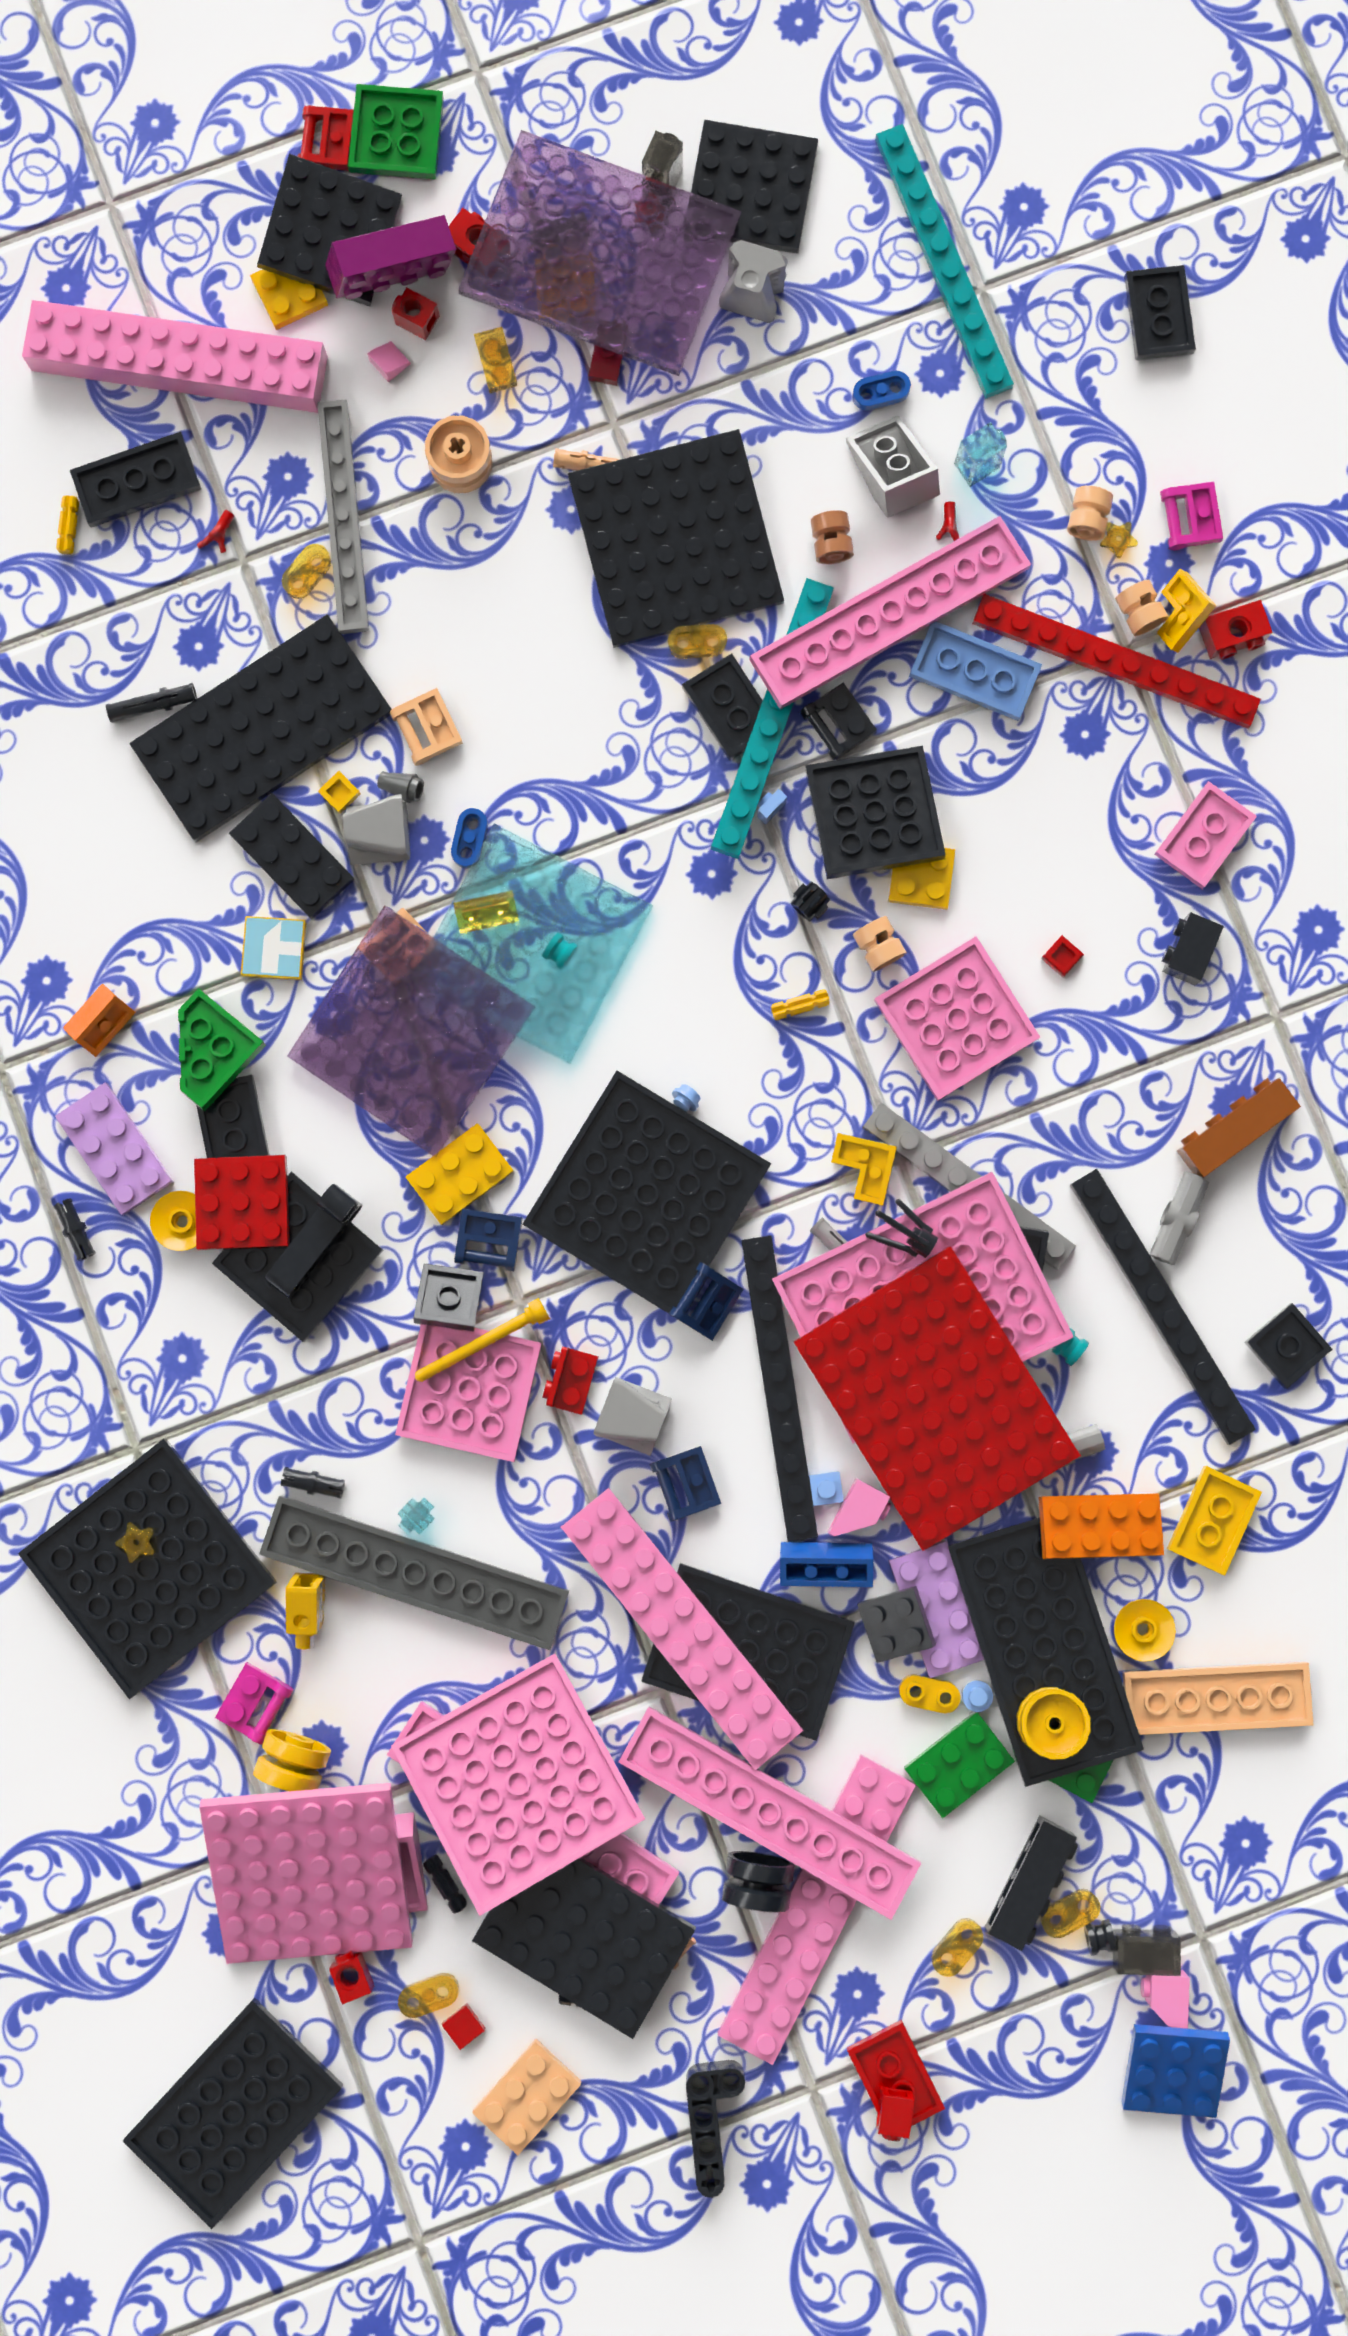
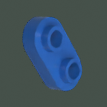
(879, 388)
(468, 839)

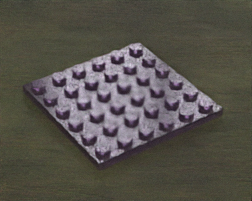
(411, 1031)

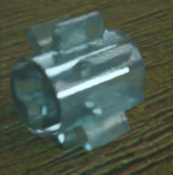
(416, 1516)

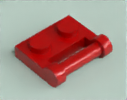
(334, 136)

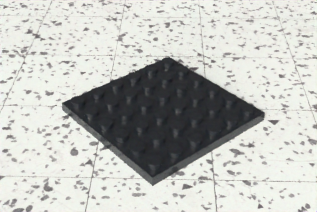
(676, 538)
(646, 1192)
(162, 1604)

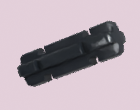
(445, 1884)

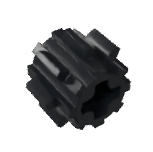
(810, 901)

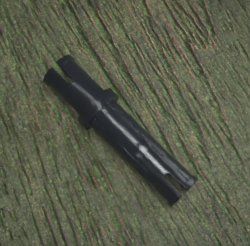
(160, 700)

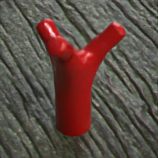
(949, 521)
(219, 531)

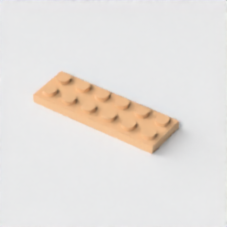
(1220, 1698)

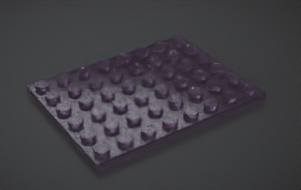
(599, 252)

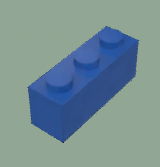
(826, 1564)

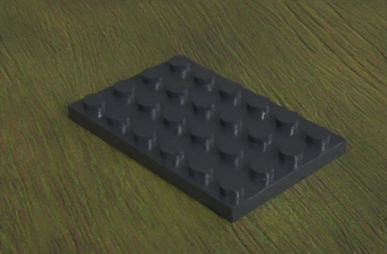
(785, 1642)
(589, 1942)
(232, 2113)

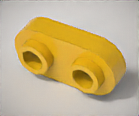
(930, 1693)

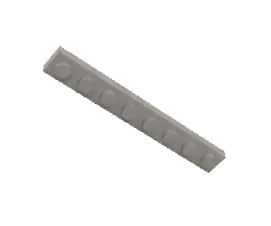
(343, 517)
(952, 1172)

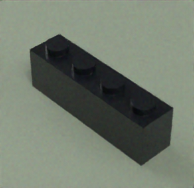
(1031, 1883)

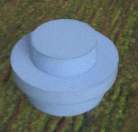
(686, 1098)
(977, 1696)

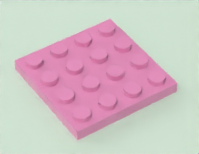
(956, 1018)
(475, 1402)

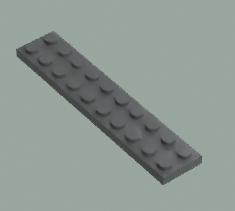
(414, 1572)

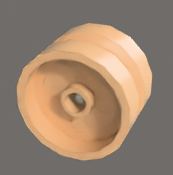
(458, 454)

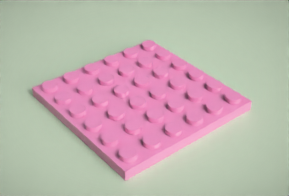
(517, 1783)
(307, 1873)

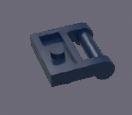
(489, 1229)
(713, 1305)
(695, 1480)

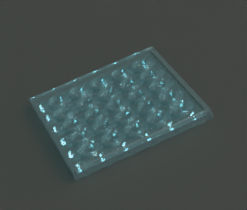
(548, 900)

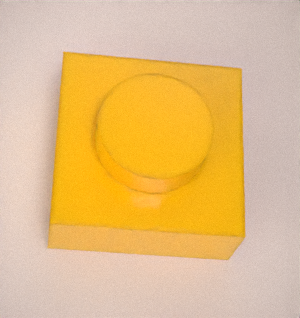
(339, 792)

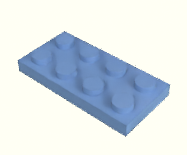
(975, 670)

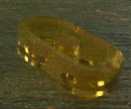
(304, 571)
(697, 638)
(1071, 1916)
(958, 1947)
(426, 1993)

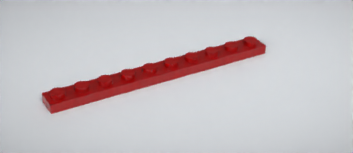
(1116, 661)

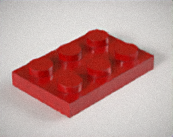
(893, 2062)

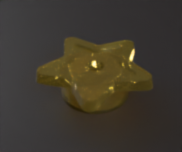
(1113, 544)
(128, 1545)

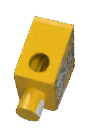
(305, 1607)

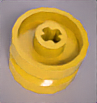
(1034, 1720)
(291, 1761)

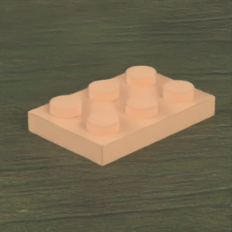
(526, 2097)

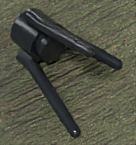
(920, 1240)

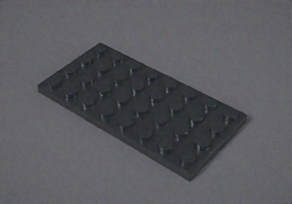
(261, 728)
(1040, 1632)

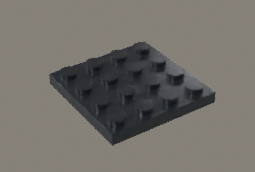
(761, 176)
(313, 211)
(875, 812)
(324, 1286)

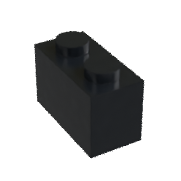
(1192, 948)

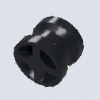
(1100, 1937)

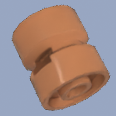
(831, 533)

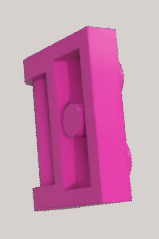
(1201, 515)
(246, 1696)

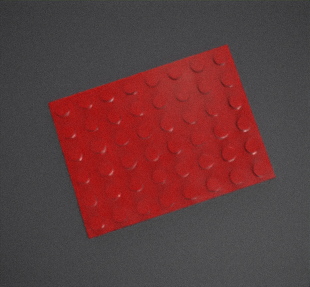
(936, 1398)

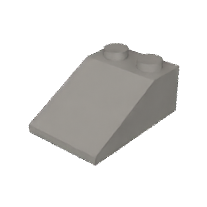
(894, 466)

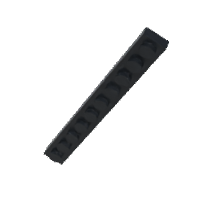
(1162, 1307)
(779, 1389)

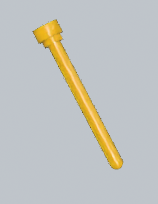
(533, 1314)

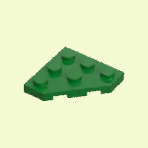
(211, 1049)

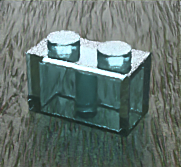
(981, 454)

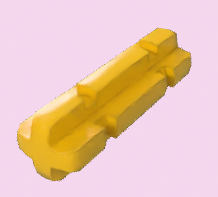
(67, 524)
(800, 1004)

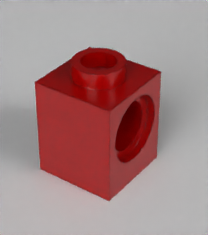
(420, 324)
(348, 1989)
(894, 2113)

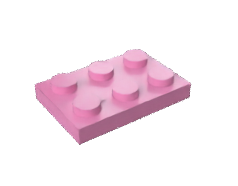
(1205, 835)

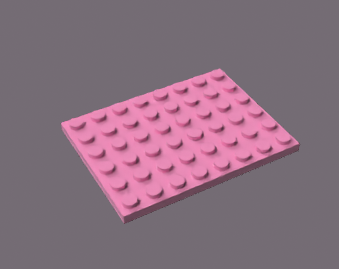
(984, 1238)

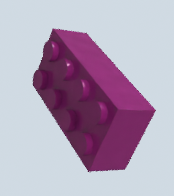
(390, 257)

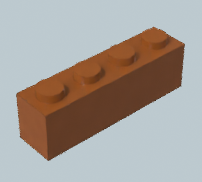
(1238, 1128)

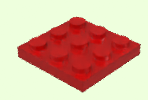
(241, 1202)

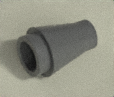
(402, 783)

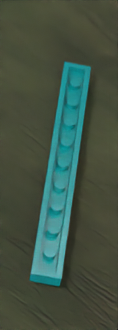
(944, 261)
(763, 741)

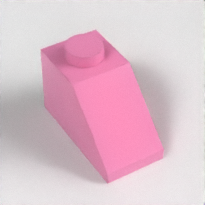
(860, 1509)
(1168, 1997)

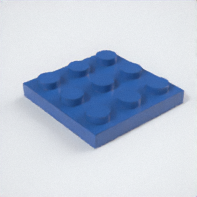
(1175, 2070)

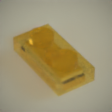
(495, 359)
(486, 912)

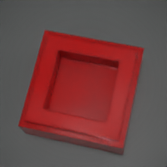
(1062, 956)
(463, 2026)

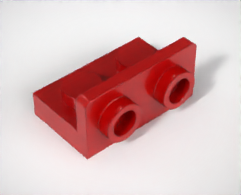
(571, 1380)

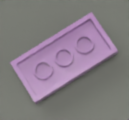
(114, 1148)
(944, 1607)

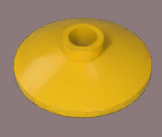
(165, 1221)
(1158, 1637)

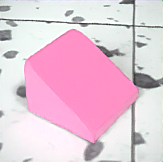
(388, 360)

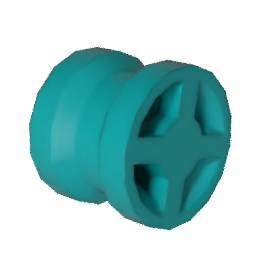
(559, 951)
(1071, 1349)

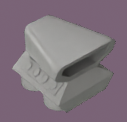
(754, 279)
(377, 831)
(632, 1416)

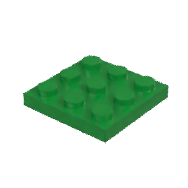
(396, 131)

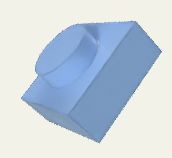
(771, 805)
(826, 1488)

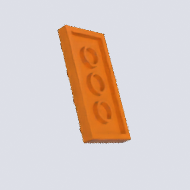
(1101, 1526)

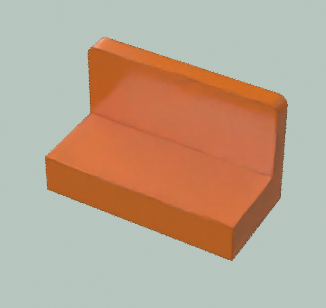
(98, 1020)

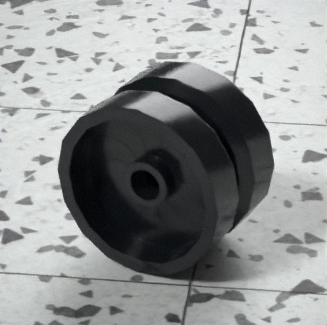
(758, 1881)

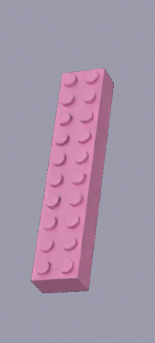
(175, 356)

